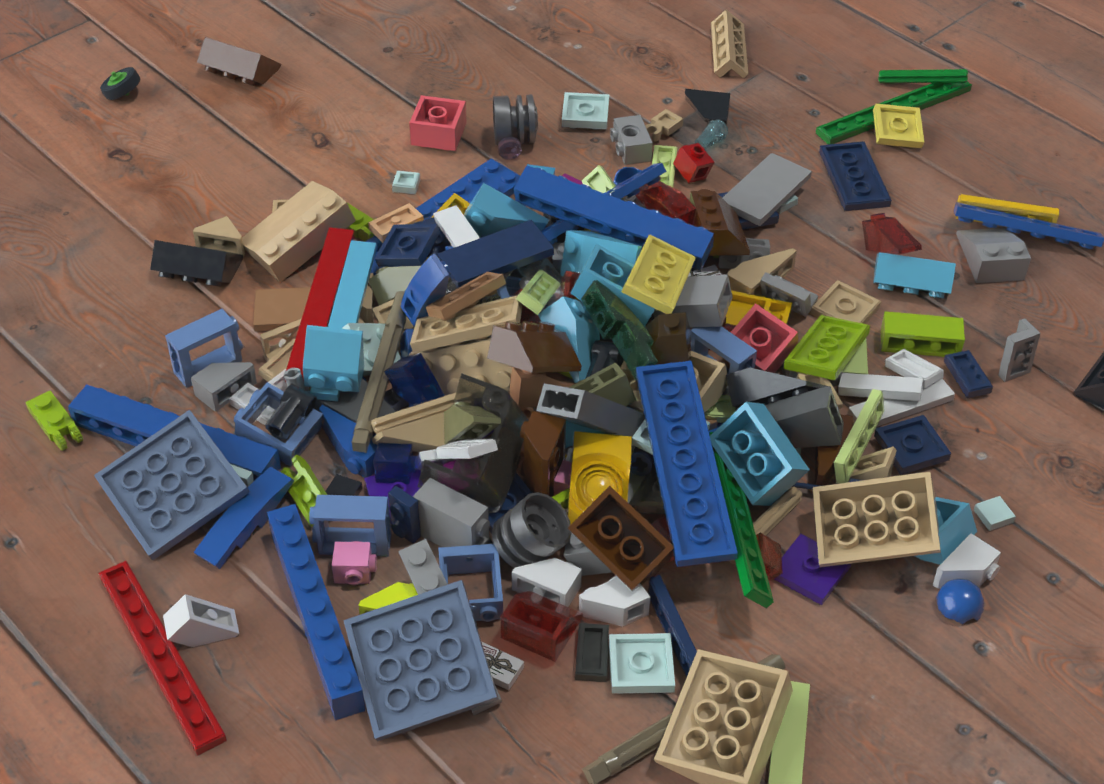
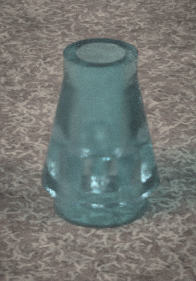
(712, 134)

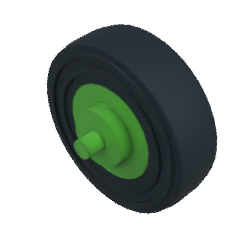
(120, 83)

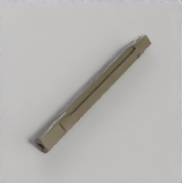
(378, 380)
(643, 742)

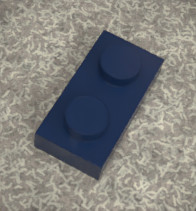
(404, 515)

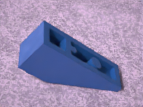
(340, 433)

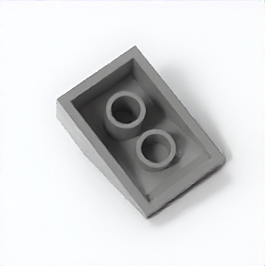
(994, 254)

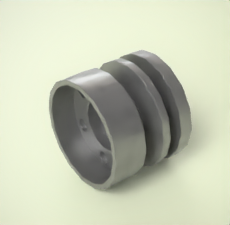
(514, 119)
(531, 530)

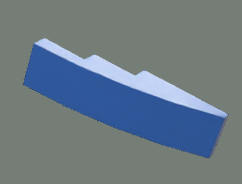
(243, 516)

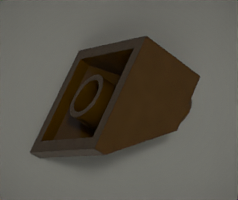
(671, 338)

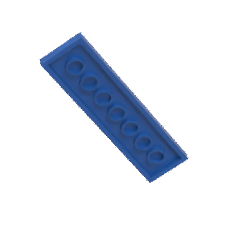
(685, 464)

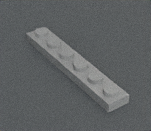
(428, 576)

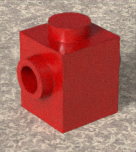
(693, 162)

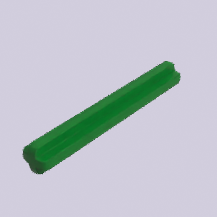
(923, 76)

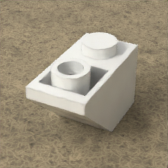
(614, 603)

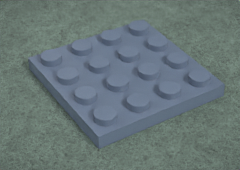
(171, 484)
(420, 660)

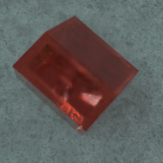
(538, 624)

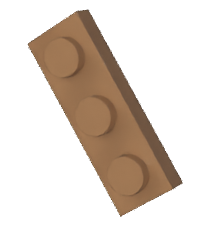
(466, 296)

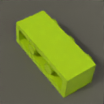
(922, 334)

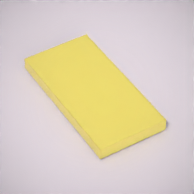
(659, 275)

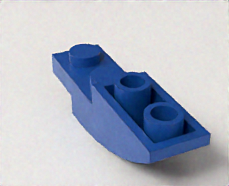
(425, 288)

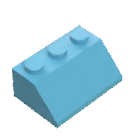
(914, 274)

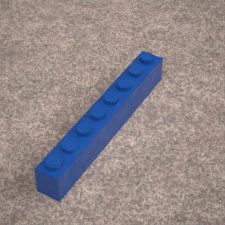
(608, 214)
(135, 422)
(316, 613)

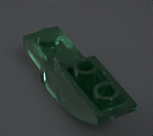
(621, 325)

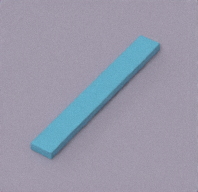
(350, 296)

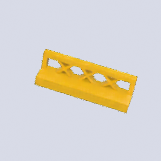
(1027, 210)

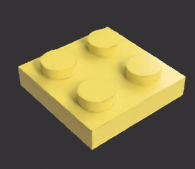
(898, 126)

